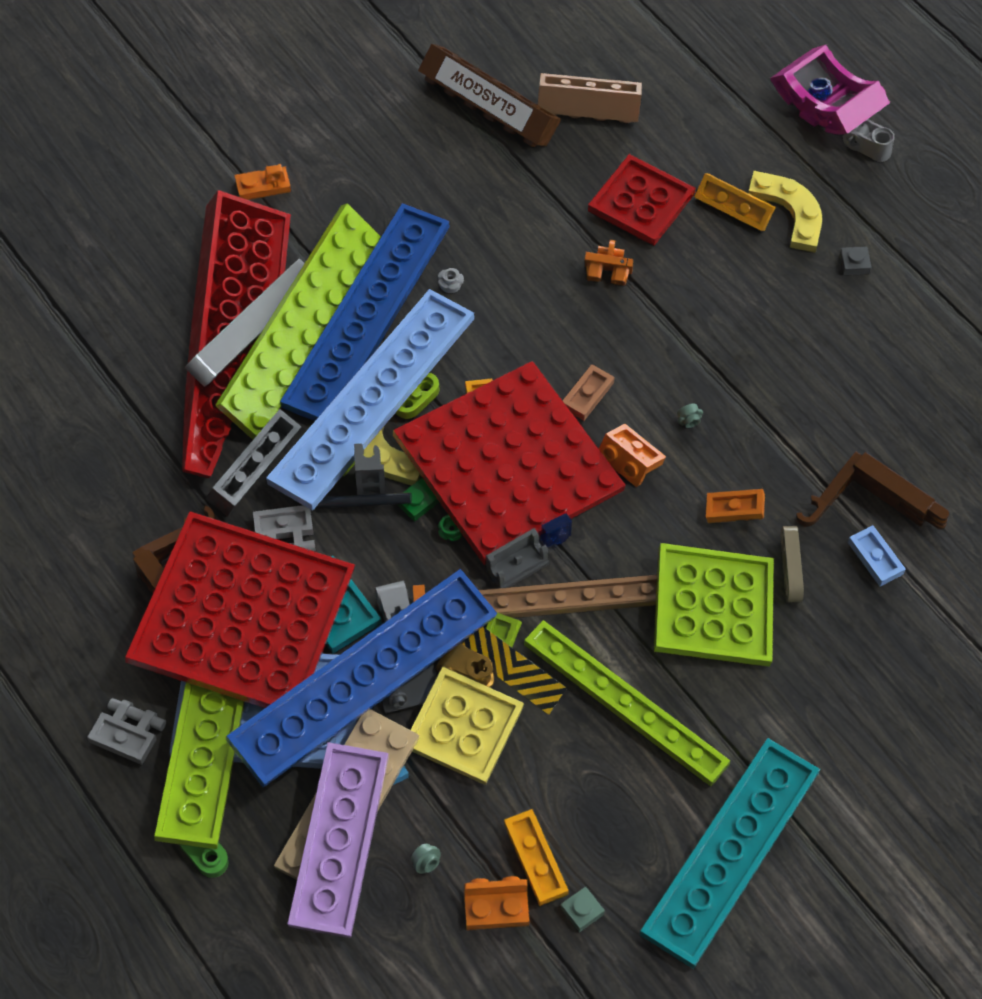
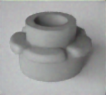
(450, 285)

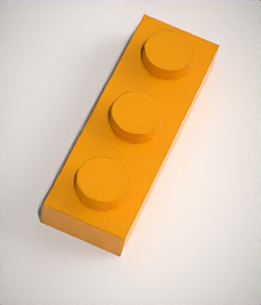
(734, 202)
(536, 857)

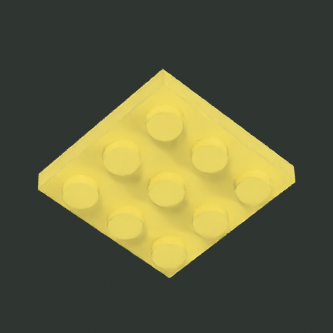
(465, 725)

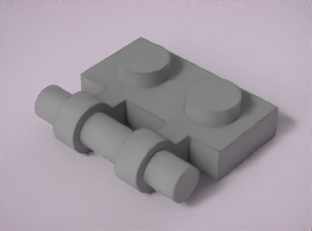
(286, 523)
(123, 737)

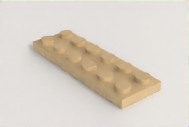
(370, 733)

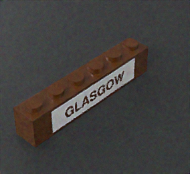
(488, 95)

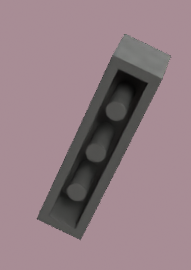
(253, 462)

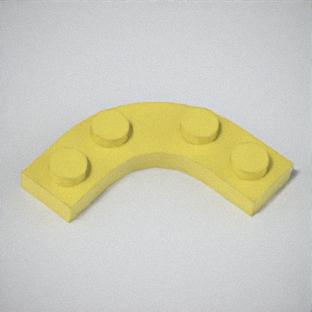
(797, 200)
(396, 463)

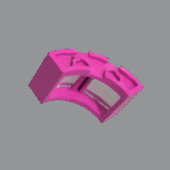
(851, 100)

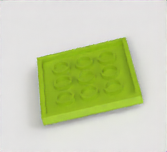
(714, 605)

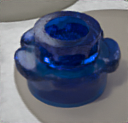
(820, 88)

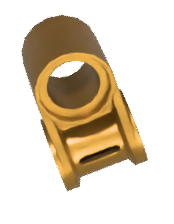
(468, 664)

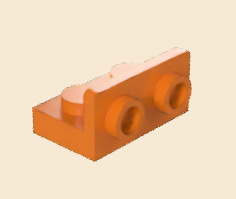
(630, 454)
(496, 903)

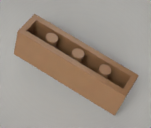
(590, 97)

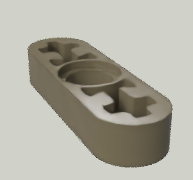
(792, 564)

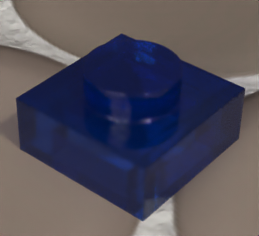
(556, 530)

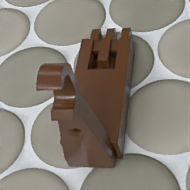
(886, 486)
(149, 556)

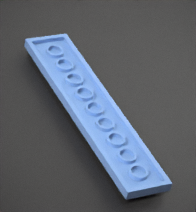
(370, 399)

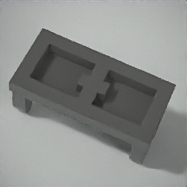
(369, 472)
(517, 560)

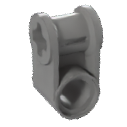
(871, 140)
(392, 599)

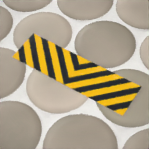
(517, 670)

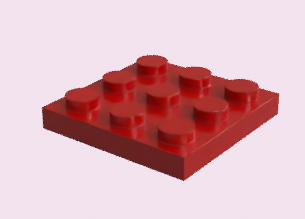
(641, 199)

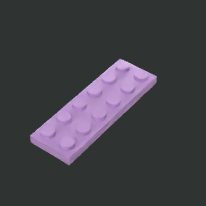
(338, 840)

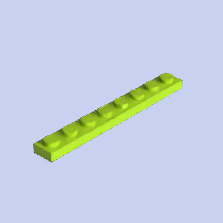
(627, 703)

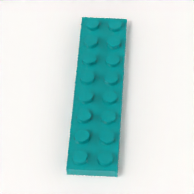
(729, 853)

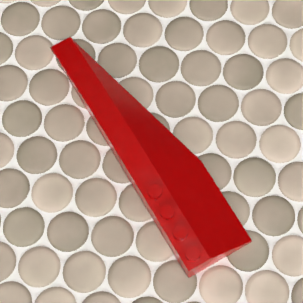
(238, 261)

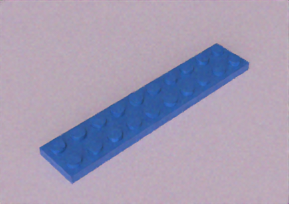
(366, 310)
(360, 678)

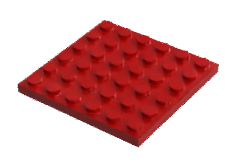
(508, 459)
(239, 612)

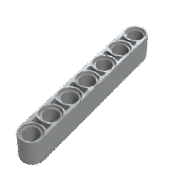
(241, 330)

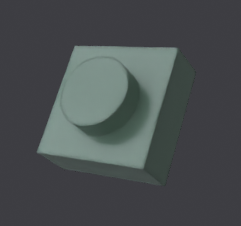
(582, 909)

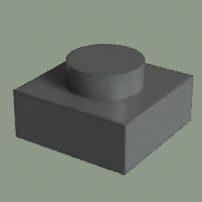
(855, 260)

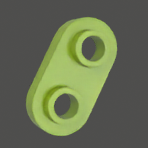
(420, 399)

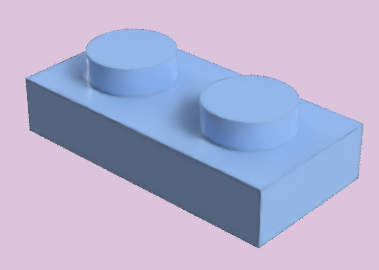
(876, 555)

